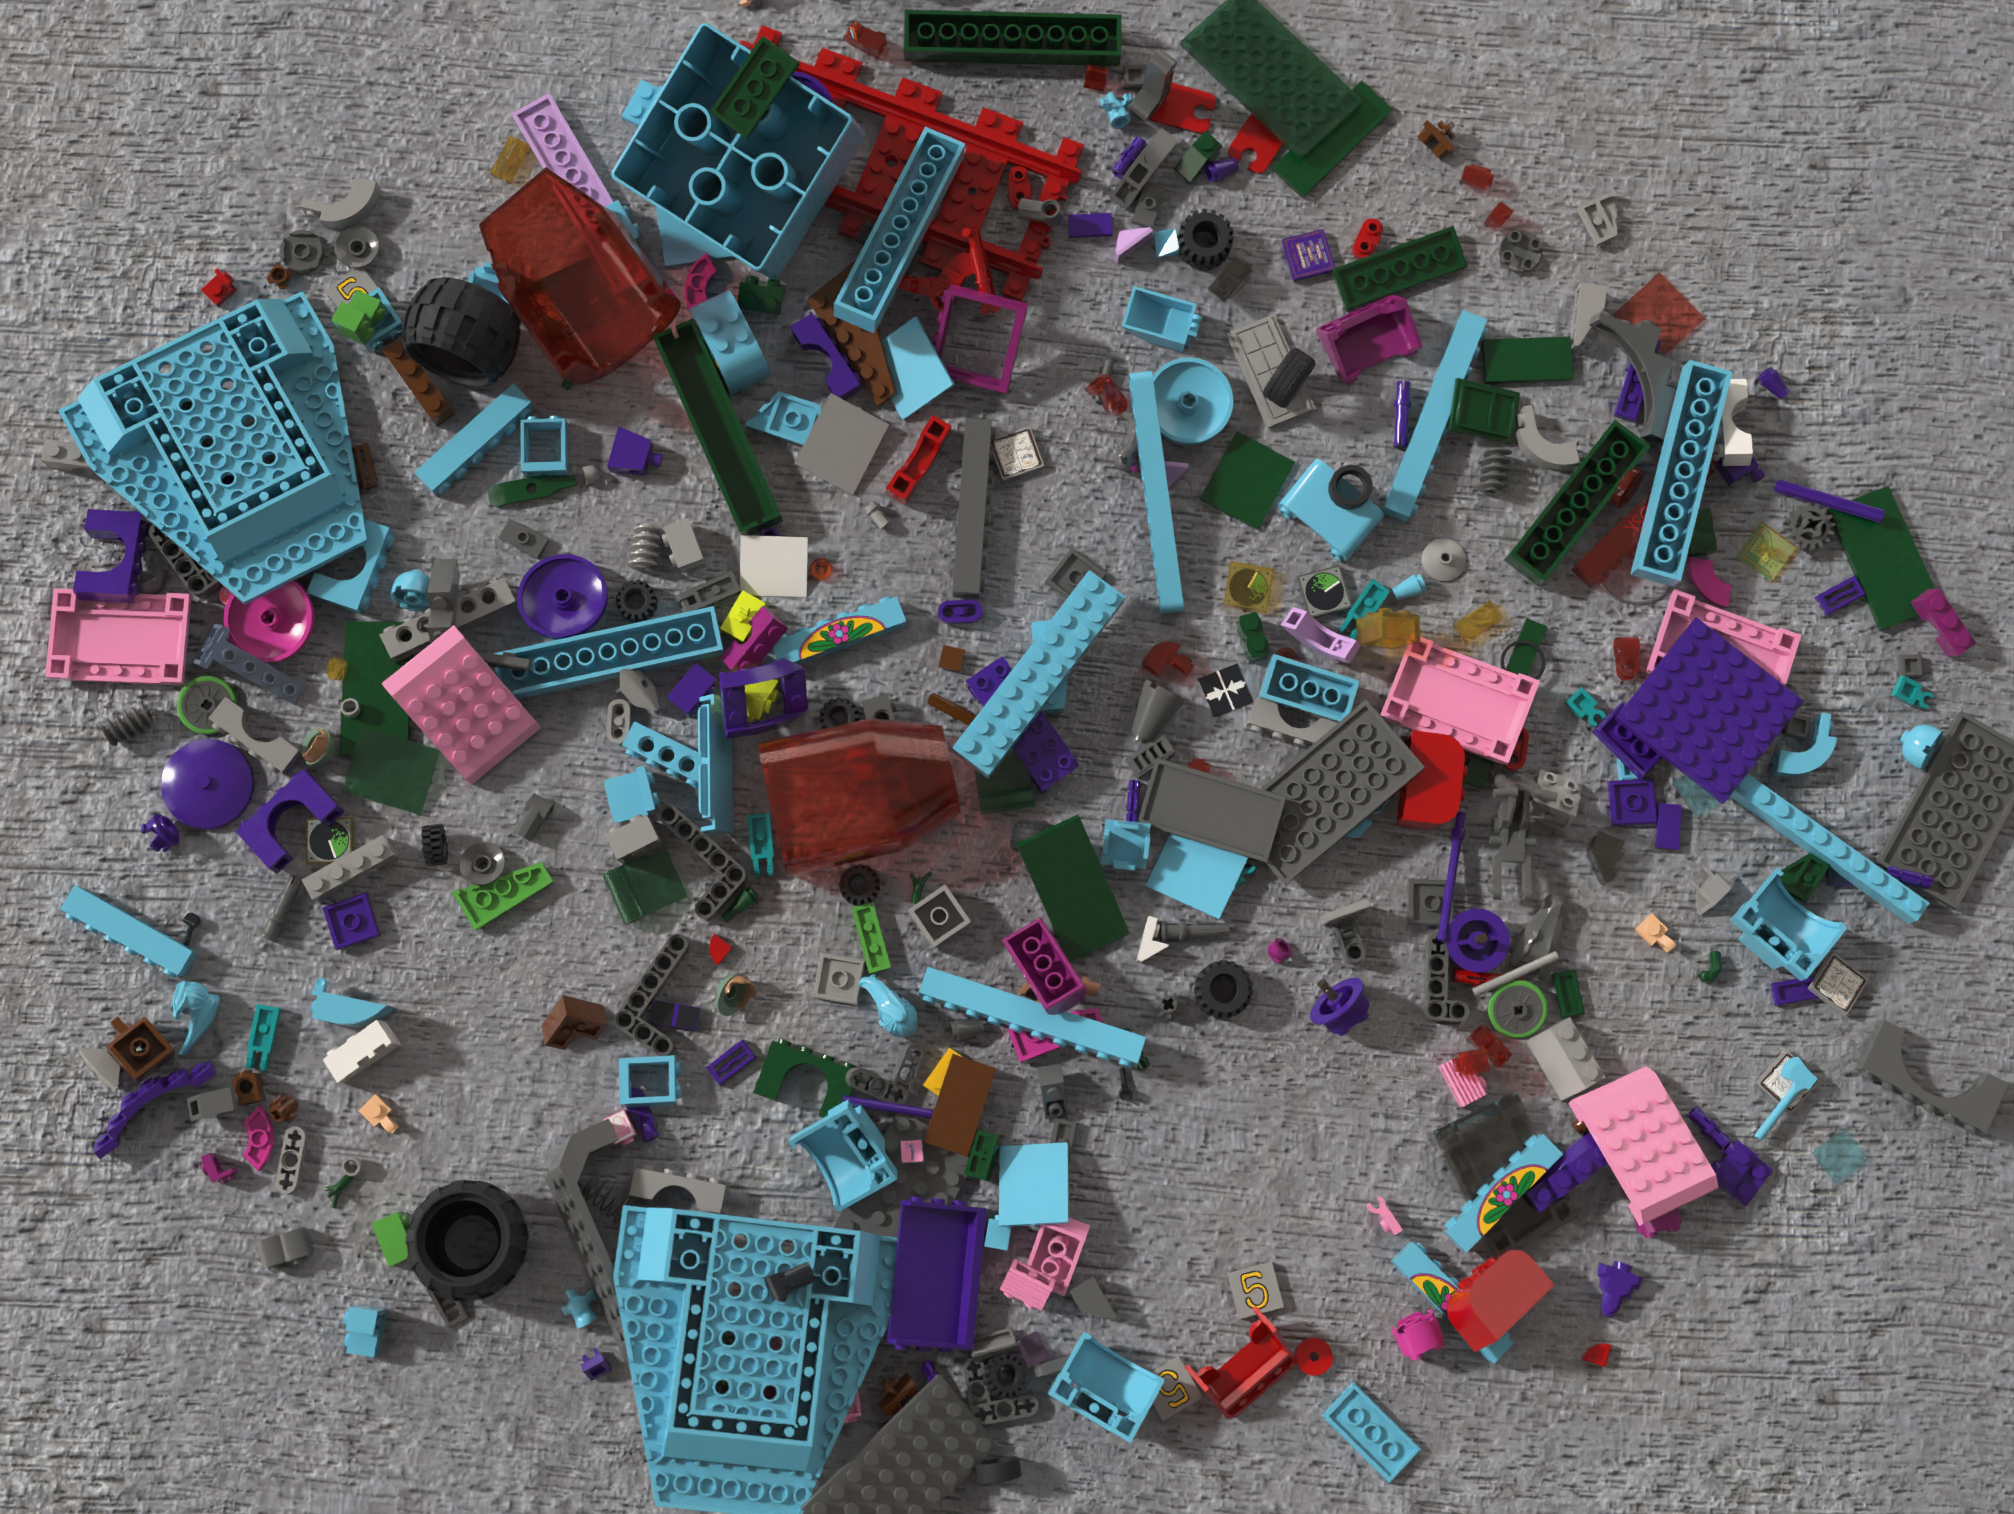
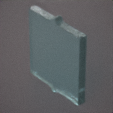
(1693, 795)
(1839, 1155)

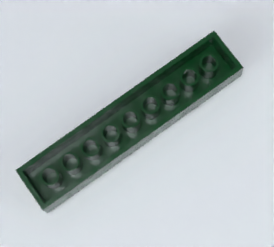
(1012, 37)

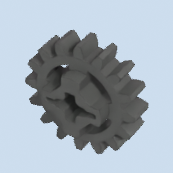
(1806, 518)

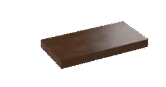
(959, 1105)

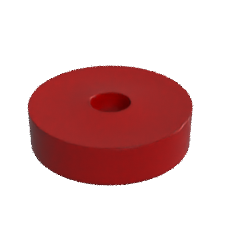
(1323, 1360)

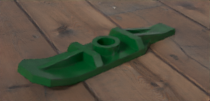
(517, 490)

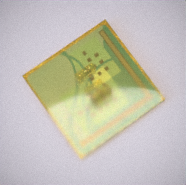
(1766, 551)

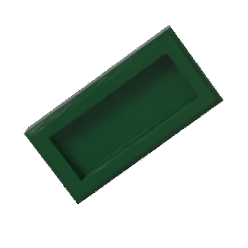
(1568, 994)

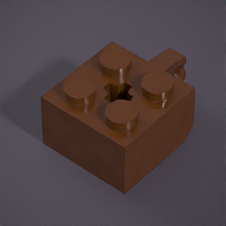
(140, 1035)

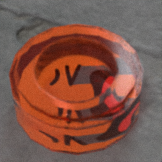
(821, 569)

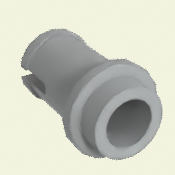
(877, 515)

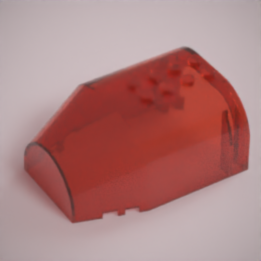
(576, 278)
(857, 790)

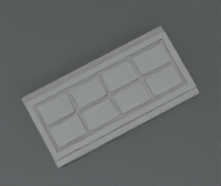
(1259, 352)

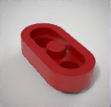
(1018, 186)
(1367, 238)
(1519, 751)

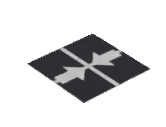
(1225, 690)

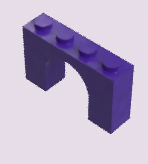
(120, 582)
(260, 829)

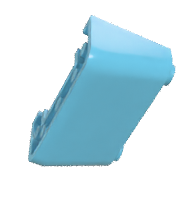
(1339, 527)

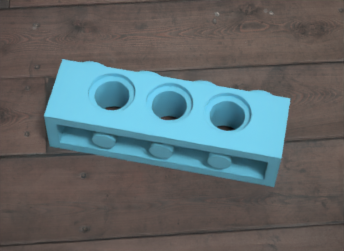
(639, 735)

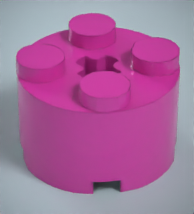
(1418, 1334)

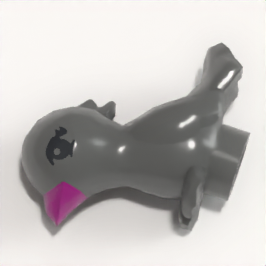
(1126, 456)

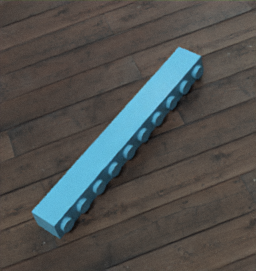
(1434, 416)
(1830, 849)
(1031, 1017)

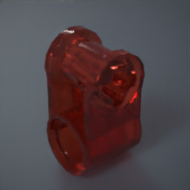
(1626, 653)

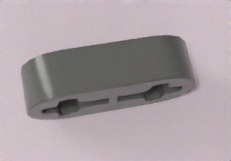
(1050, 1366)

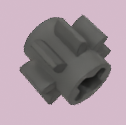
(1174, 1004)

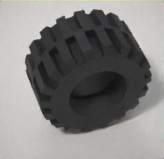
(1205, 223)
(1242, 984)

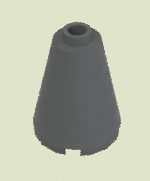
(1154, 711)

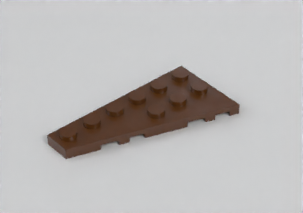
(860, 346)

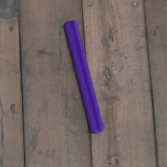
(1829, 500)

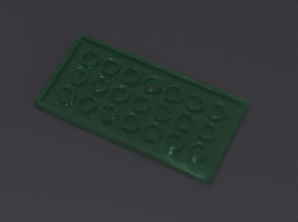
(1272, 74)

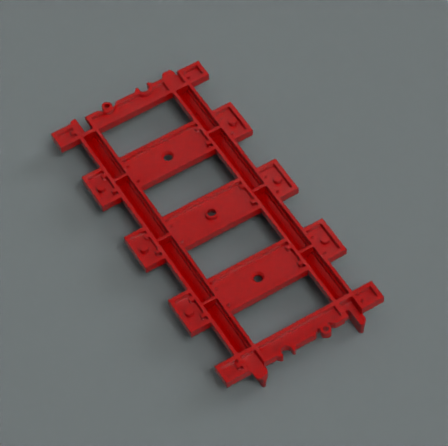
(988, 151)

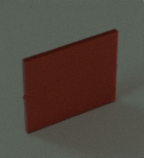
(1665, 308)

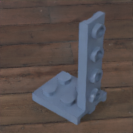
(220, 650)

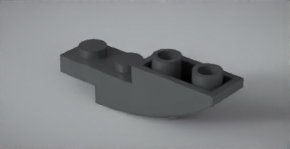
(1143, 168)

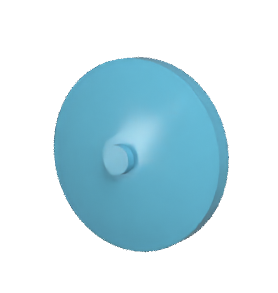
(1192, 401)

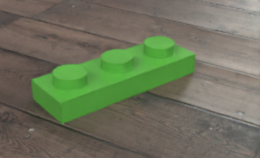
(871, 937)

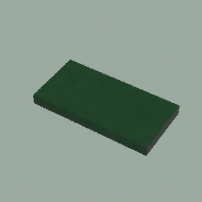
(755, 87)
(1527, 360)

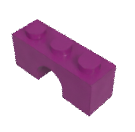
(1935, 608)
(766, 631)

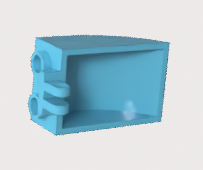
(1161, 319)
(344, 1009)

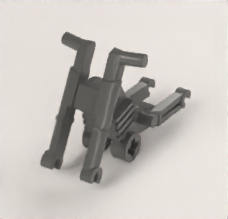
(1512, 827)

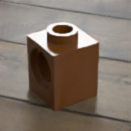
(257, 1093)

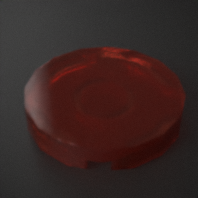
(1628, 487)

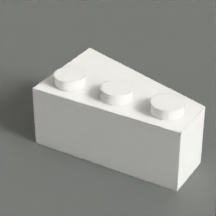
(361, 1051)

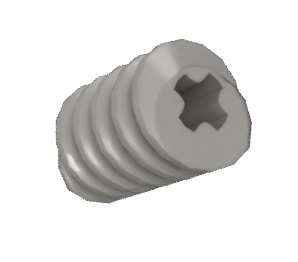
(644, 547)

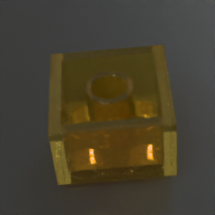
(1388, 629)

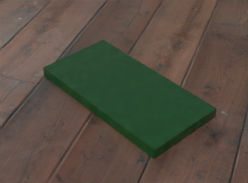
(1883, 559)
(366, 671)
(1073, 888)

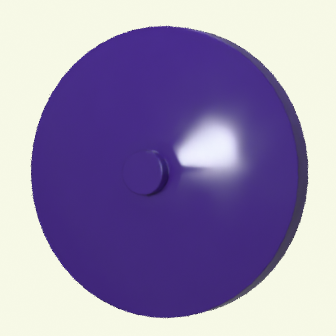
(562, 596)
(207, 784)

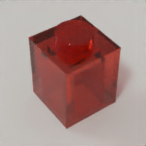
(1471, 1062)

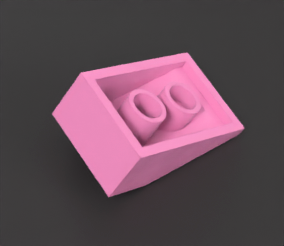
(1058, 1251)

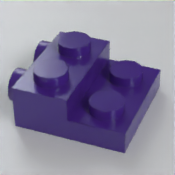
(1740, 1172)

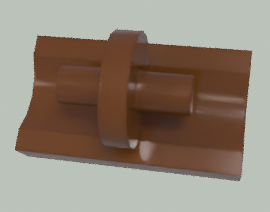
(1430, 132)
(895, 1392)

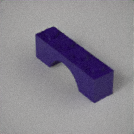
(811, 336)

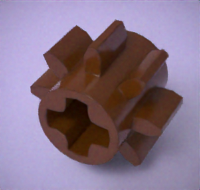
(284, 1108)

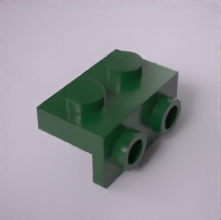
(761, 295)

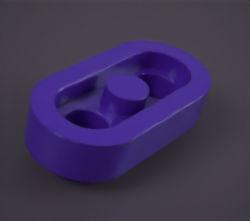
(959, 610)

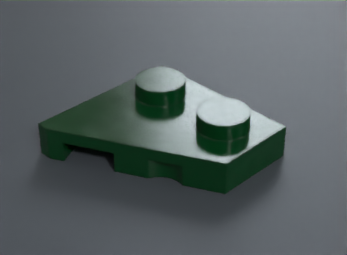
(1803, 876)

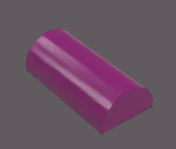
(1045, 967)

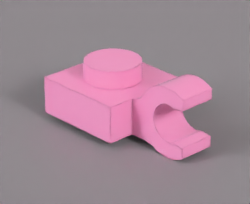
(1387, 1221)

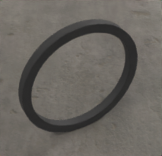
(1528, 643)

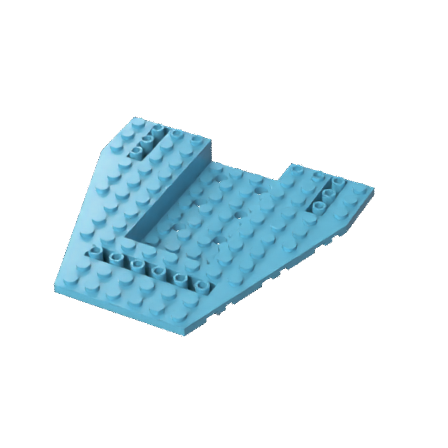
(274, 516)
(675, 1305)

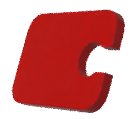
(1179, 108)
(1257, 138)

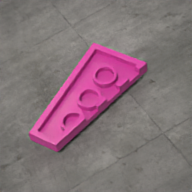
(1030, 1047)

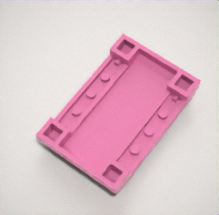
(119, 640)
(1764, 645)
(1460, 698)
(461, 705)
(1646, 1144)

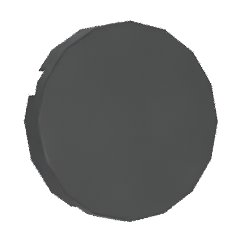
(302, 252)

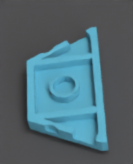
(786, 418)

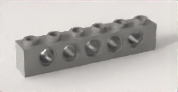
(482, 612)

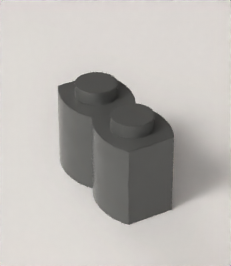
(284, 1248)

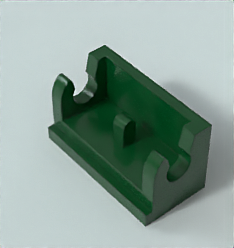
(983, 1155)

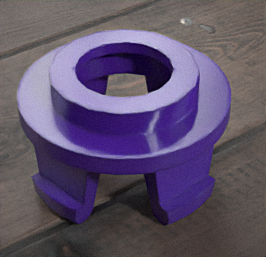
(167, 832)

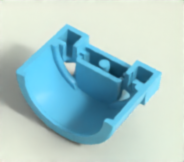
(1784, 930)
(848, 1154)
(1105, 1386)

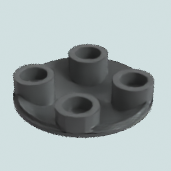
(1520, 251)

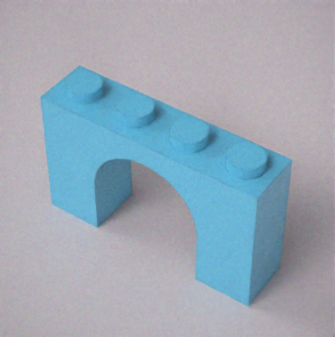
(355, 593)

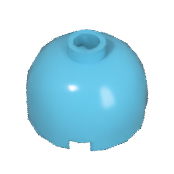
(411, 590)
(1920, 744)

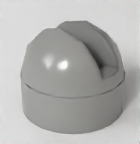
(590, 474)
(349, 705)
(350, 1169)

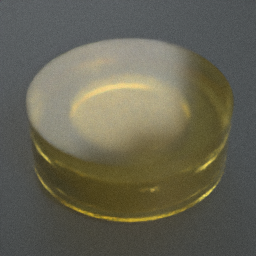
(336, 669)

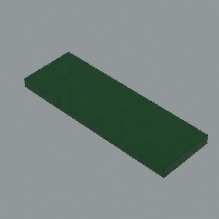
(1308, 172)
(1399, 268)

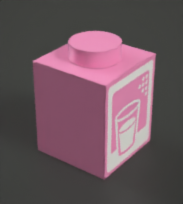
(623, 1127)

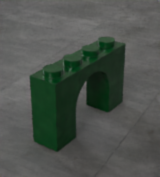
(783, 1058)

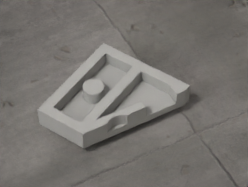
(1600, 218)

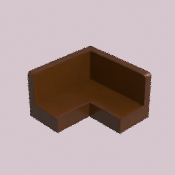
(573, 1018)

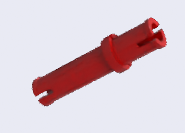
(1461, 976)

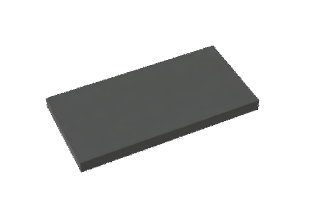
(1212, 809)

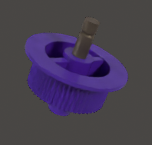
(1477, 940)
(1340, 1006)

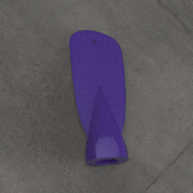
(643, 1118)

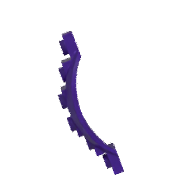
(149, 1090)
(1572, 1168)

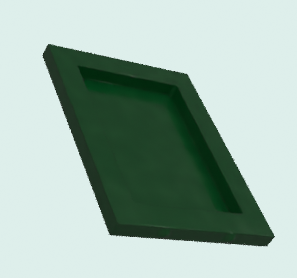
(1484, 411)

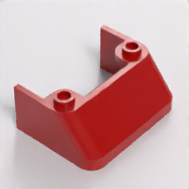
(1248, 1371)

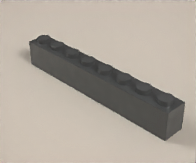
(972, 508)

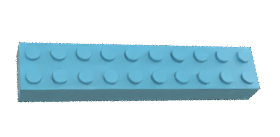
(899, 230)
(1681, 473)
(606, 652)
(1038, 674)

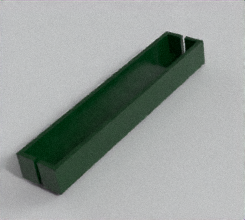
(717, 428)

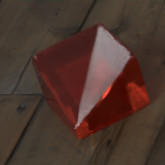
(1498, 215)

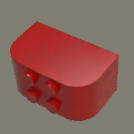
(1437, 791)
(1496, 1297)

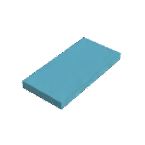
(1371, 1432)

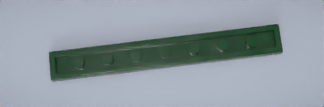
(1519, 662)

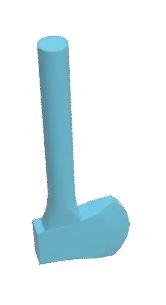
(1802, 1080)

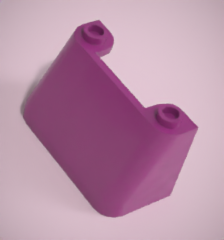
(1369, 336)

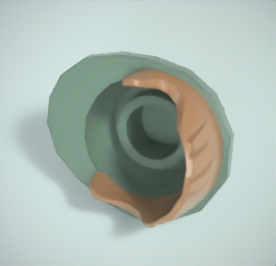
(318, 747)
(734, 993)

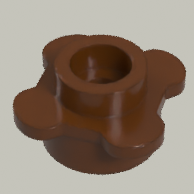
(275, 272)

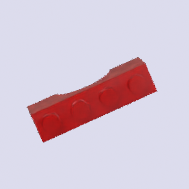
(915, 468)

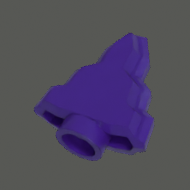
(1617, 1285)

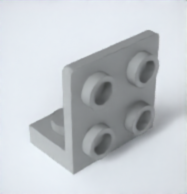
(1564, 810)

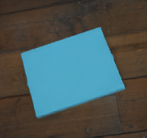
(683, 244)
(915, 368)
(1196, 874)
(1033, 1184)

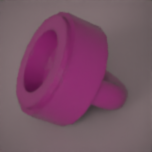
(1279, 950)

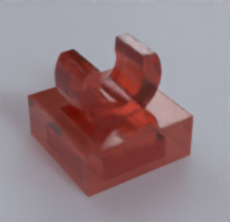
(1095, 78)

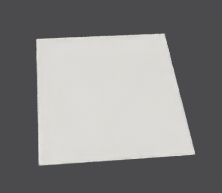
(773, 565)

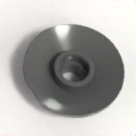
(355, 238)
(478, 855)

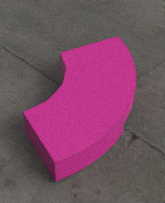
(698, 281)
(1708, 583)
(260, 1138)

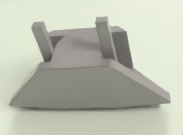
(638, 689)
(1712, 890)
(102, 1066)

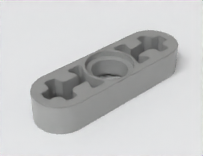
(295, 1178)

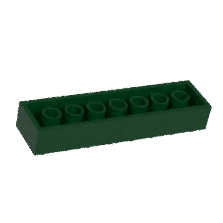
(1576, 503)

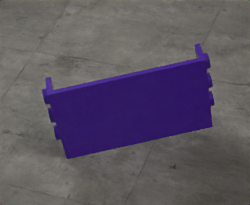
(936, 1275)

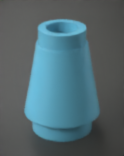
(1410, 587)

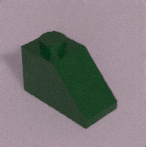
(1199, 155)

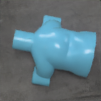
(1117, 109)
(580, 1307)

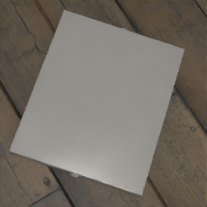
(841, 444)

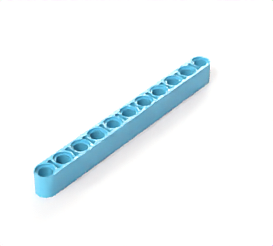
(1156, 492)

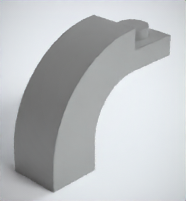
(349, 211)
(1541, 451)

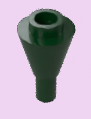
(746, 899)

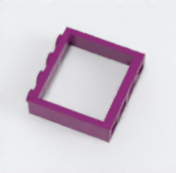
(943, 320)

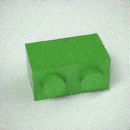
(392, 1237)

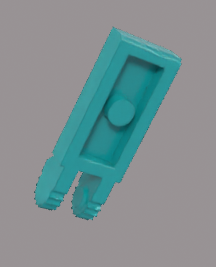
(1367, 602)
(761, 841)
(262, 1035)

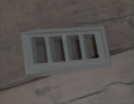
(1146, 749)

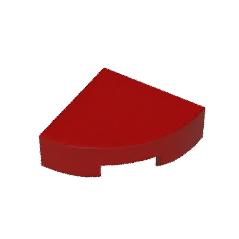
(718, 949)
(1597, 1354)

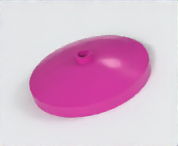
(267, 640)

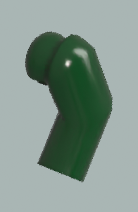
(1714, 969)

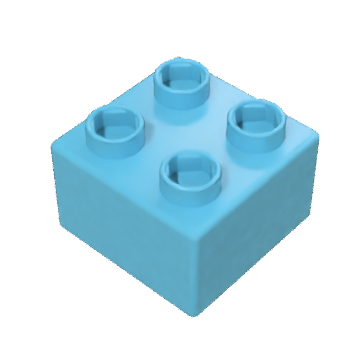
(735, 191)

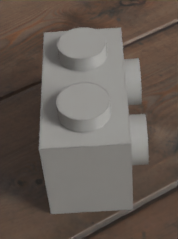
(683, 545)

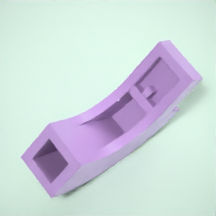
(1319, 638)

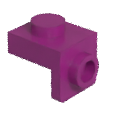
(212, 1167)

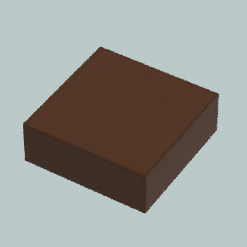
(951, 658)

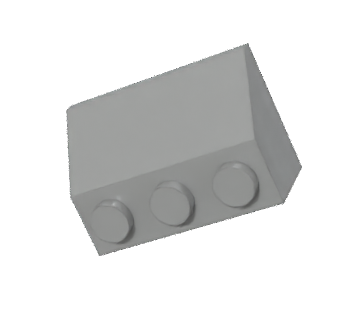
(1565, 1059)

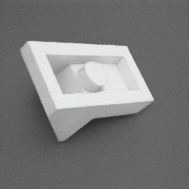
(1149, 947)

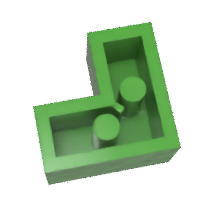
(359, 318)

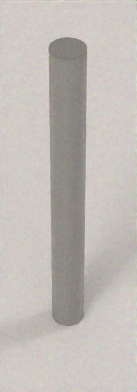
(1516, 973)

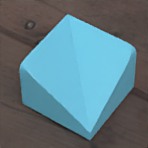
(1166, 243)

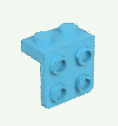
(631, 795)

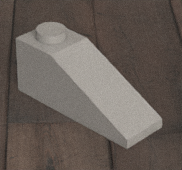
(1589, 301)

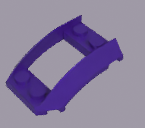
(734, 698)

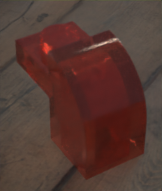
(1164, 654)

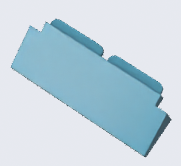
(716, 770)

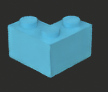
(365, 1328)

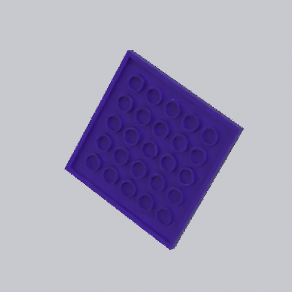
(1709, 710)

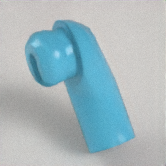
(1360, 829)

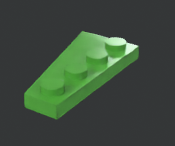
(490, 901)

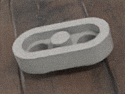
(618, 722)

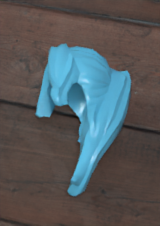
(202, 1009)
(897, 1013)

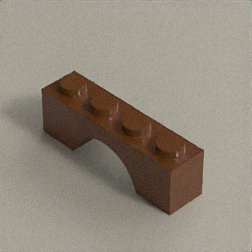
(419, 383)

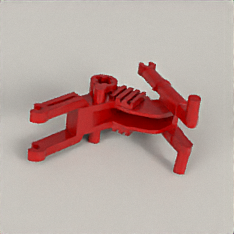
(956, 273)

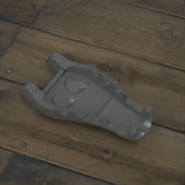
(1542, 934)

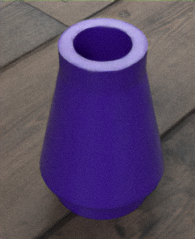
(1220, 169)
(1773, 382)

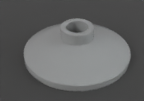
(1436, 567)

